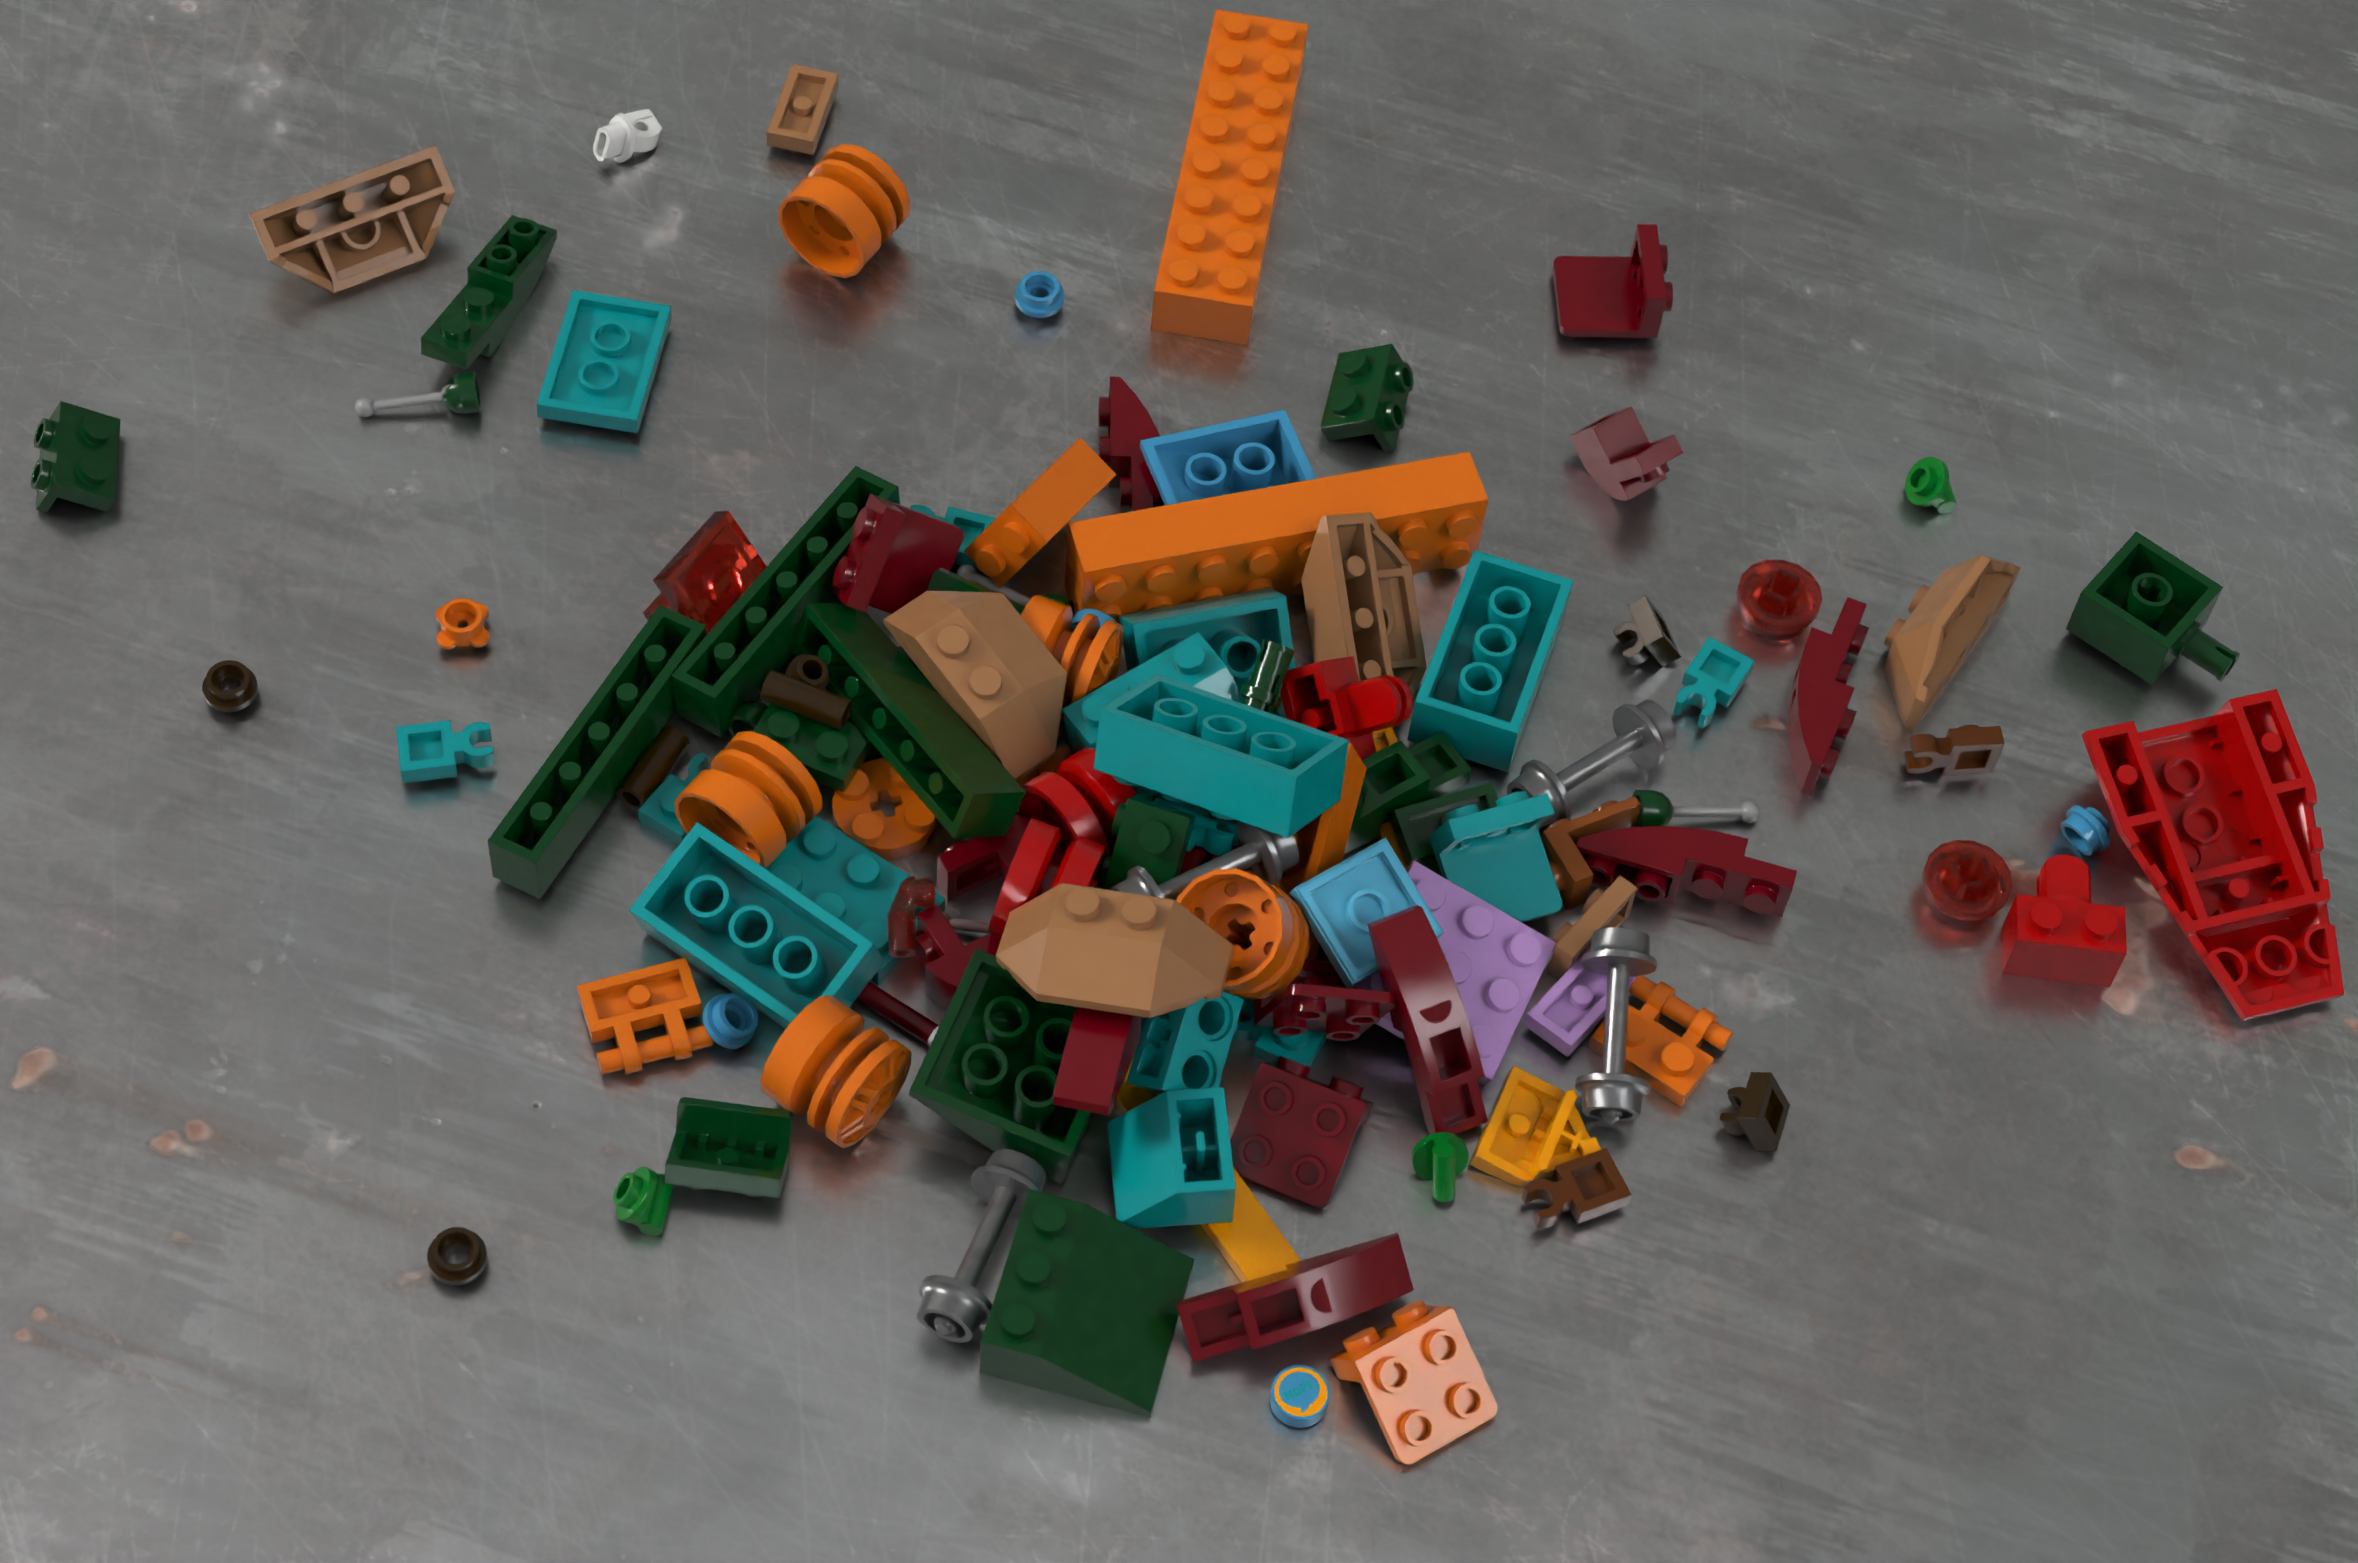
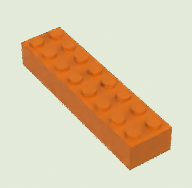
(1229, 178)
(1266, 534)

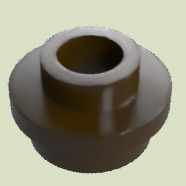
(229, 675)
(457, 1241)

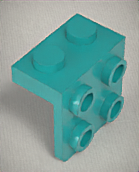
(1501, 855)

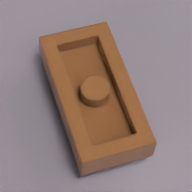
(802, 109)
(1600, 911)

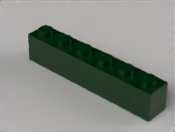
(760, 625)
(910, 722)
(593, 756)

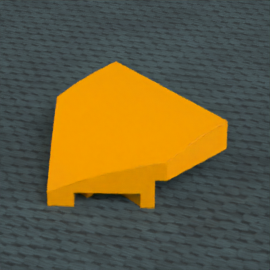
(1530, 1131)

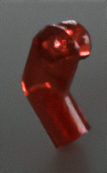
(901, 915)

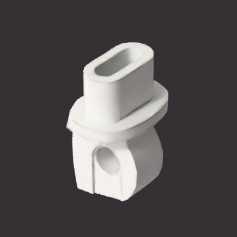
(625, 134)

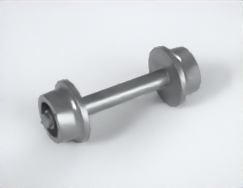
(1642, 734)
(1260, 849)
(1618, 954)
(953, 1305)

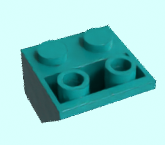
(1173, 1160)

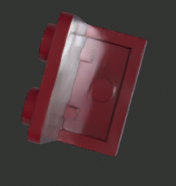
(1614, 293)
(893, 556)
(1322, 1003)
(1297, 1130)

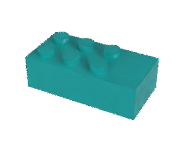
(1491, 659)
(1220, 755)
(752, 929)

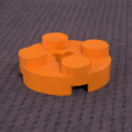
(886, 836)

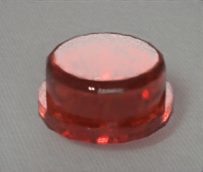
(1778, 599)
(1966, 883)

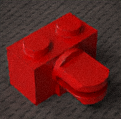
(1336, 702)
(2061, 931)

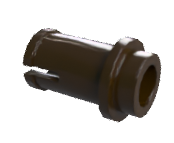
(809, 670)

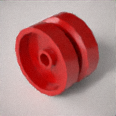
(1077, 801)
(1035, 873)

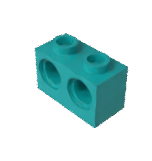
(1186, 1046)

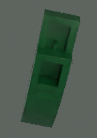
(494, 294)
(1403, 778)

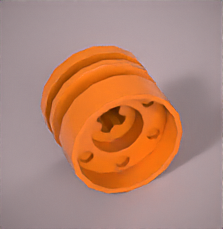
(844, 210)
(1086, 654)
(751, 797)
(1237, 901)
(835, 1071)

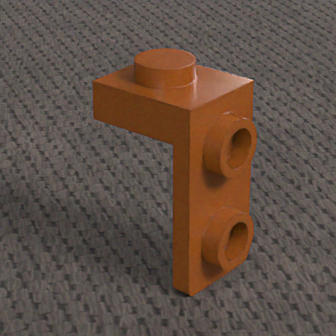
(1560, 842)

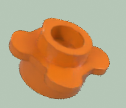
(459, 613)

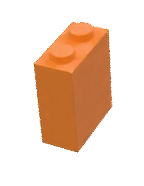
(1039, 512)

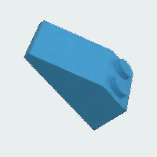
(1226, 458)

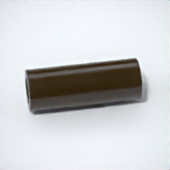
(806, 700)
(653, 766)

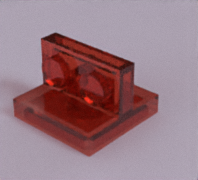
(708, 572)

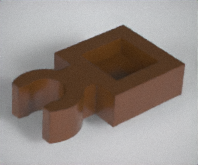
(1961, 752)
(1583, 1185)

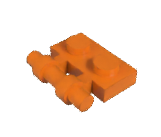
(642, 1001)
(1657, 1054)

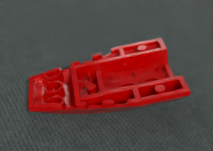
(2230, 846)

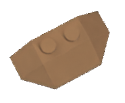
(359, 223)
(1362, 600)
(1943, 632)
(987, 671)
(1113, 951)

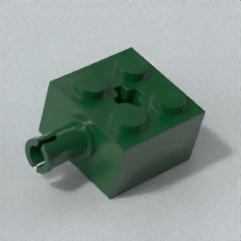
(2150, 611)

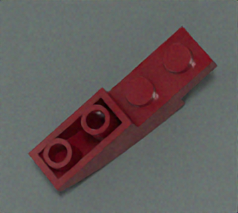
(1127, 425)
(1822, 698)
(1690, 859)
(1431, 1021)
(1096, 1059)
(1297, 1299)

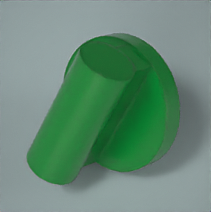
(1930, 485)
(1440, 1159)
(643, 1200)

